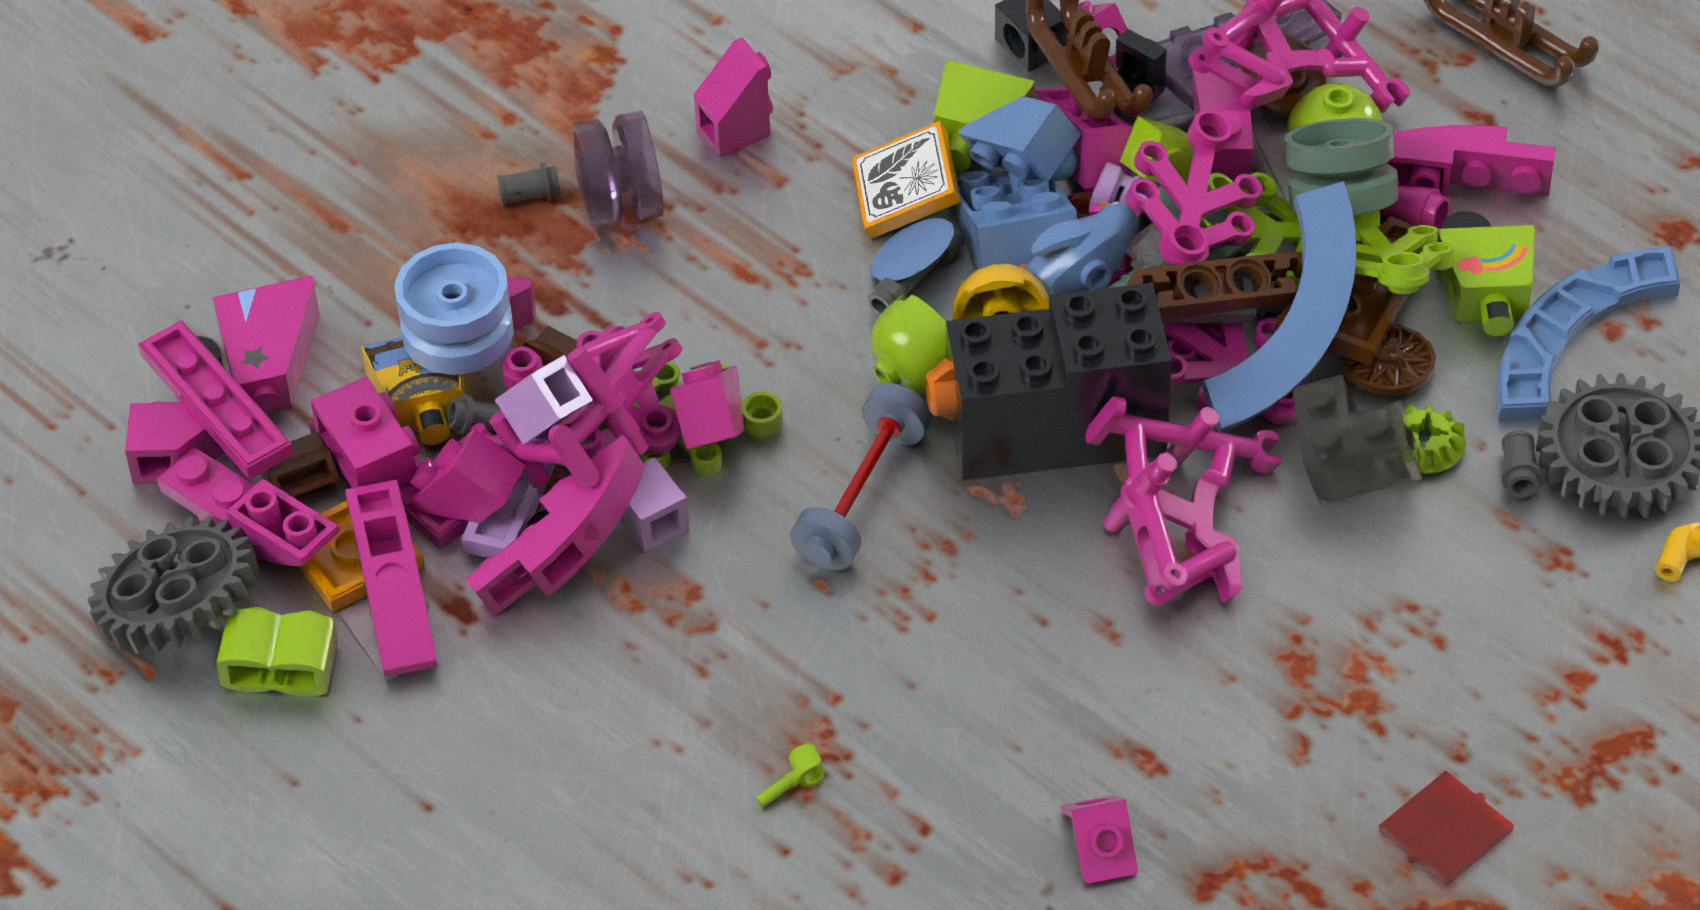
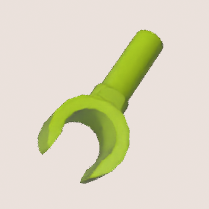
(806, 771)

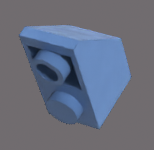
(1022, 137)

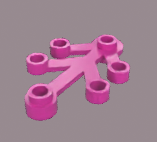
(1184, 239)
(1222, 359)
(648, 414)

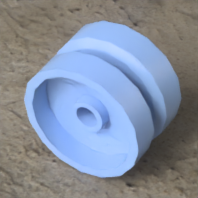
(454, 308)

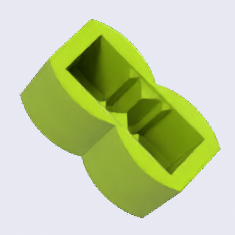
(277, 652)

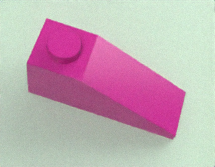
(1222, 96)
(1097, 142)

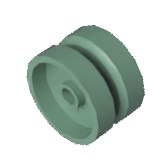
(1347, 152)

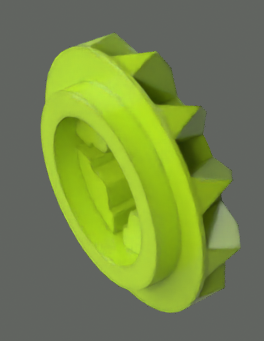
(1446, 440)

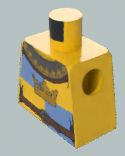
(416, 393)

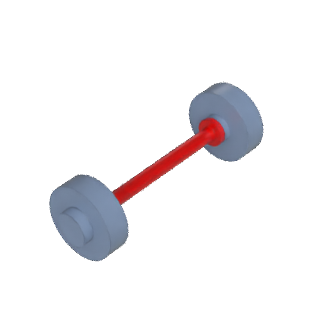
(826, 535)

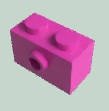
(365, 435)

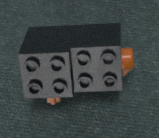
(1036, 379)

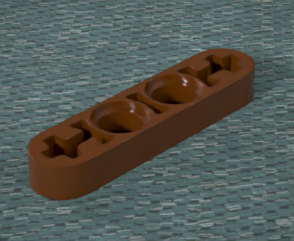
(1219, 278)

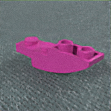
(1471, 158)
(275, 522)
(567, 536)
(391, 578)

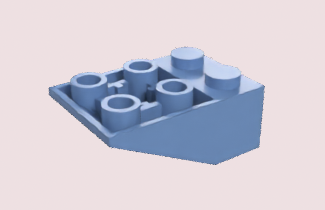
(1006, 215)

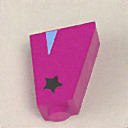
(269, 338)

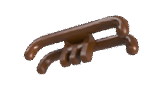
(1510, 27)
(1085, 61)

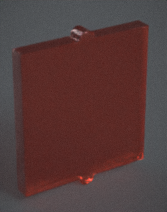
(1446, 828)

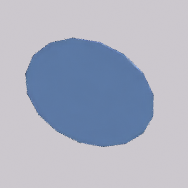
(912, 249)

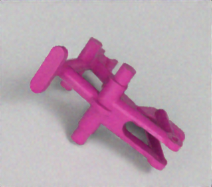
(1274, 76)
(614, 390)
(1147, 505)

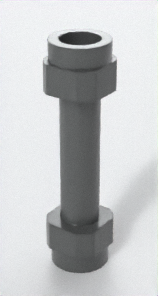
(890, 290)

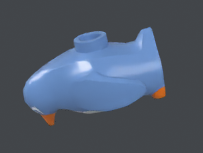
(1084, 250)

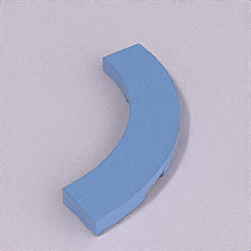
(1564, 313)
(1312, 319)

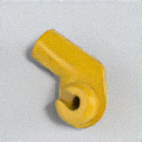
(1680, 547)

